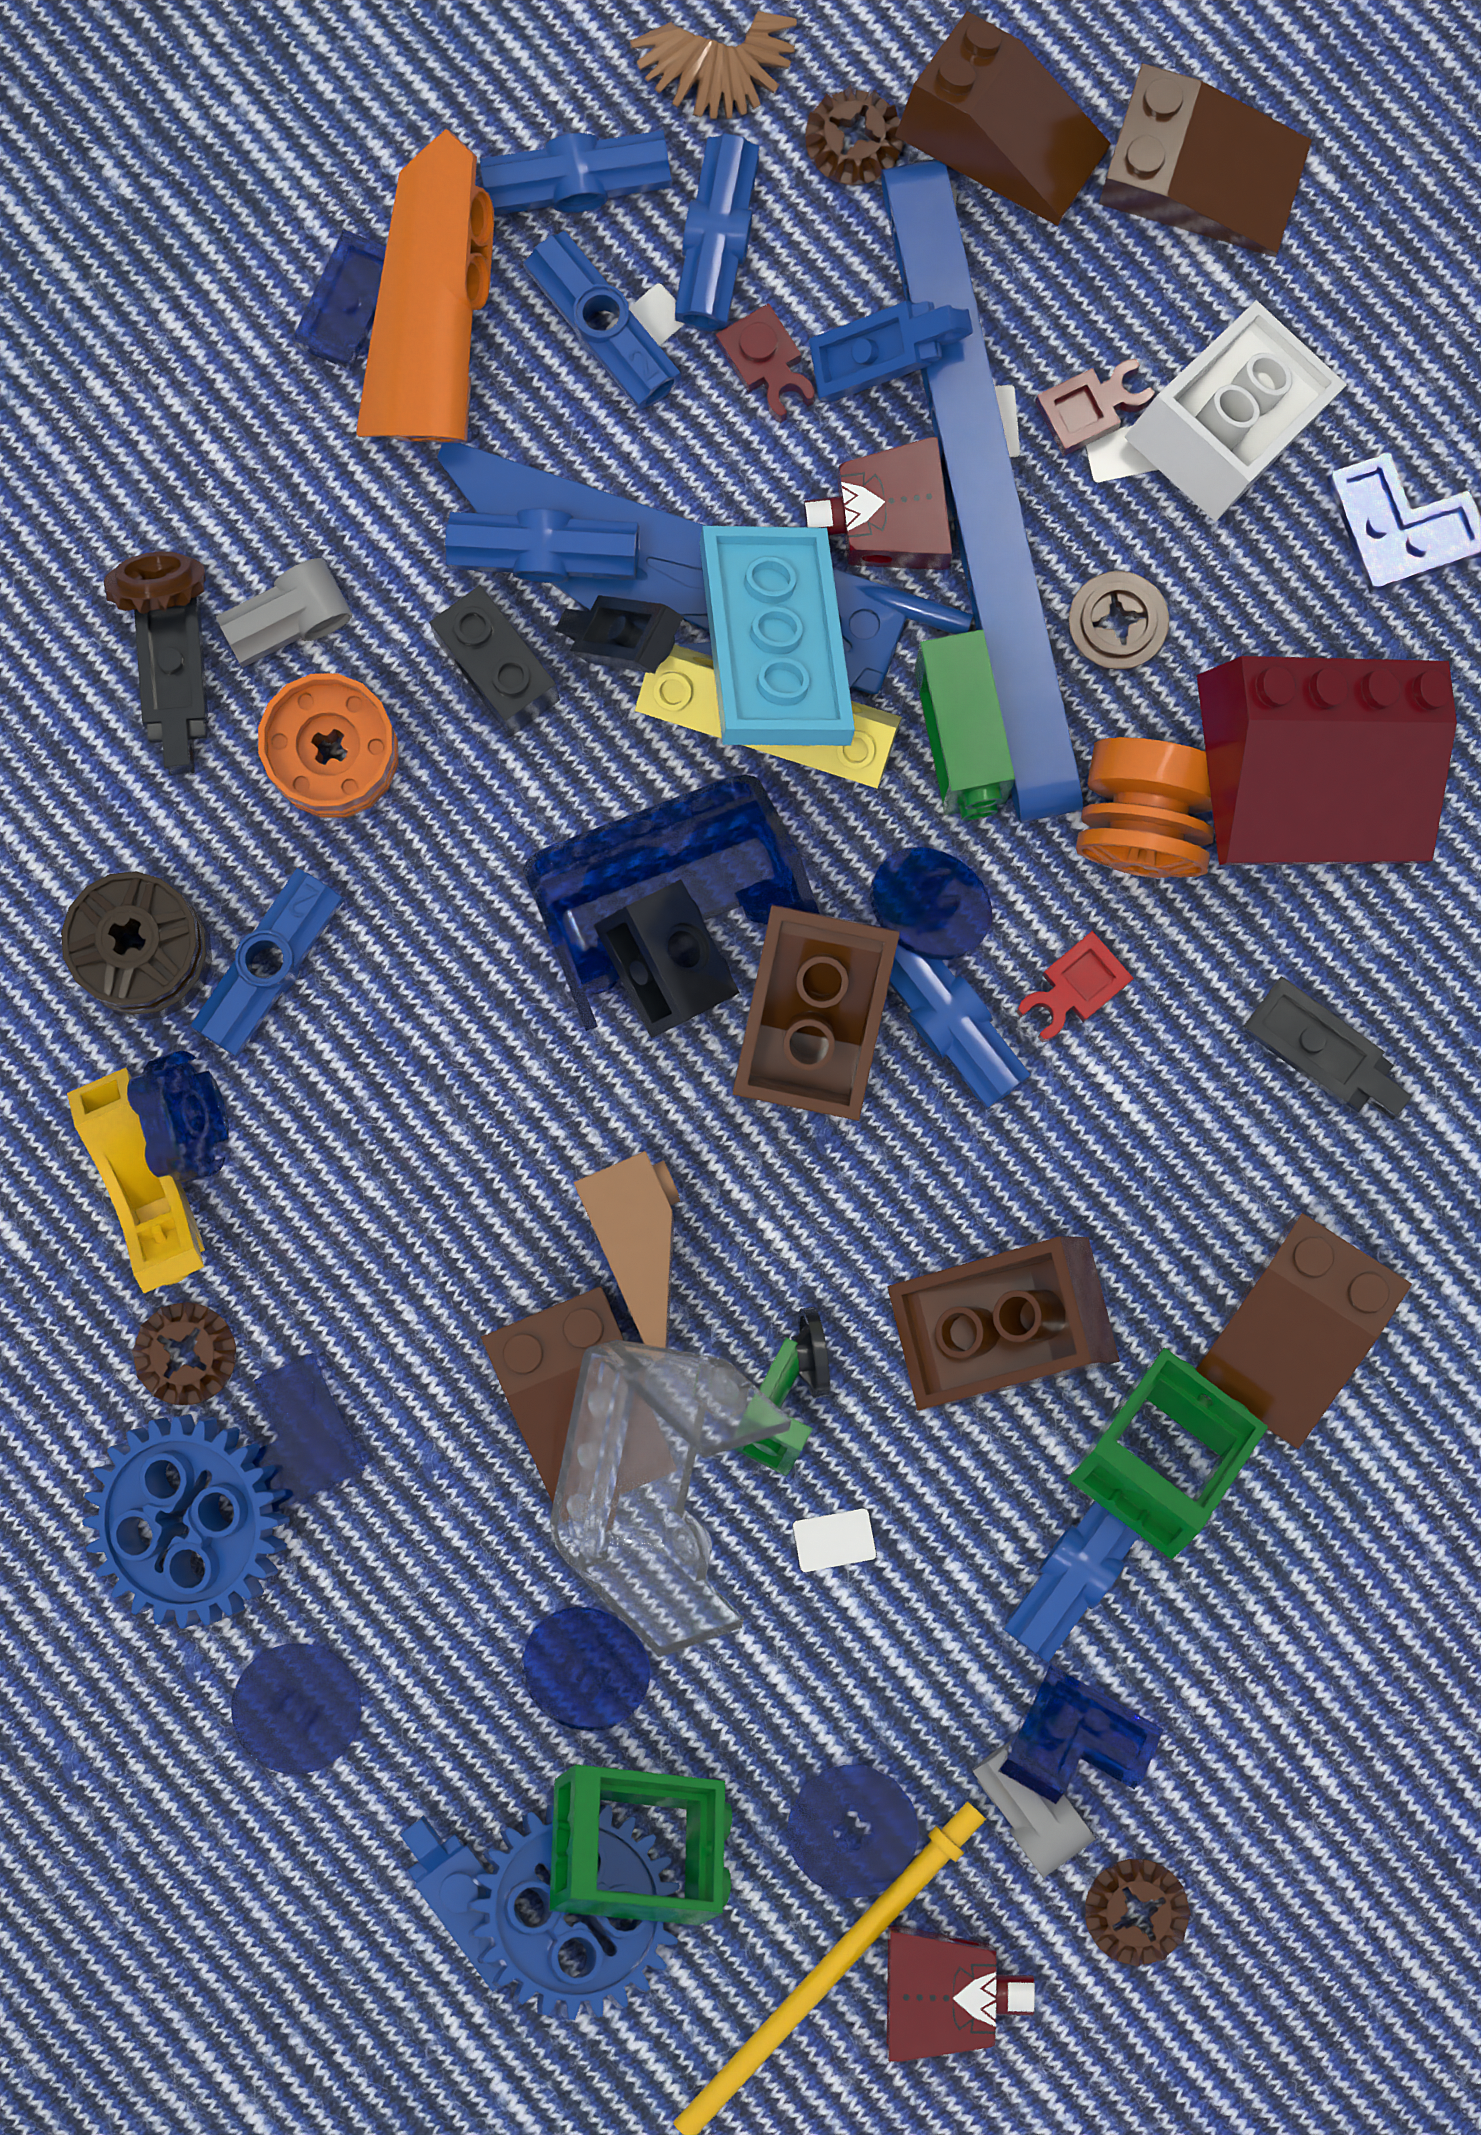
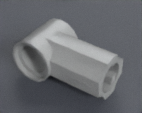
(300, 606)
(1044, 1830)

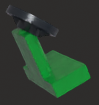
(801, 1356)

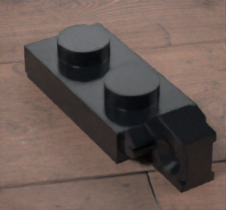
(622, 633)
(173, 681)
(1325, 1050)

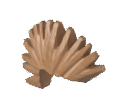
(713, 66)

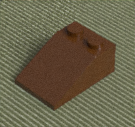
(1002, 120)
(1204, 162)
(815, 1012)
(1003, 1322)
(1302, 1328)
(540, 1371)

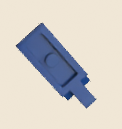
(884, 346)
(446, 1885)

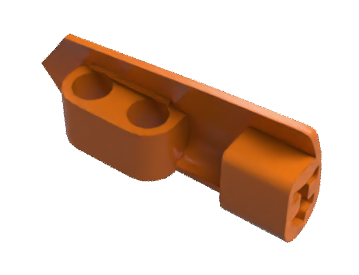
(426, 299)

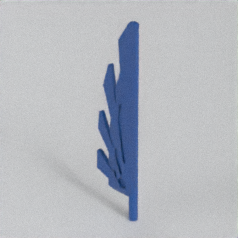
(672, 563)

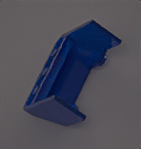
(715, 839)

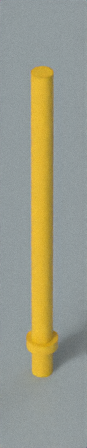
(944, 1845)

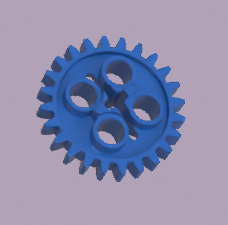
(140, 1489)
(532, 1952)

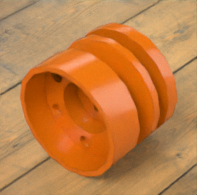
(320, 710)
(1149, 820)

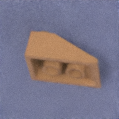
(636, 1231)

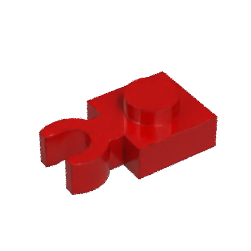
(1080, 981)

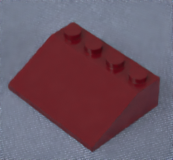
(1327, 758)

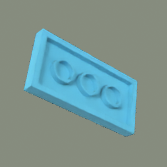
(776, 636)

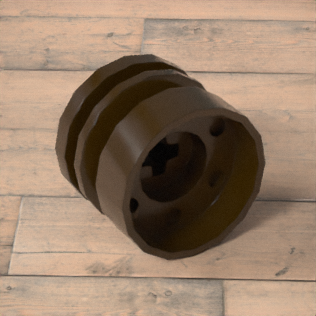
(132, 981)

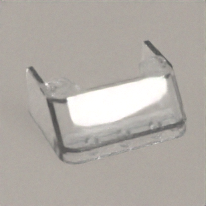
(627, 1481)

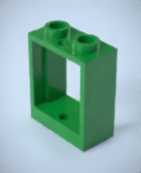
(964, 724)
(1137, 1491)
(577, 1838)

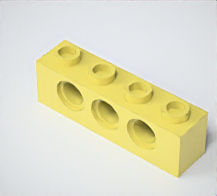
(687, 696)

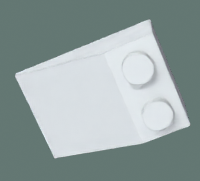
(1234, 410)

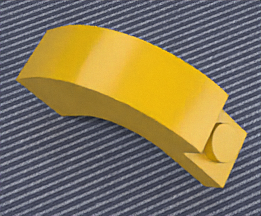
(151, 1210)

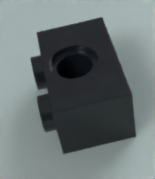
(495, 660)
(666, 958)

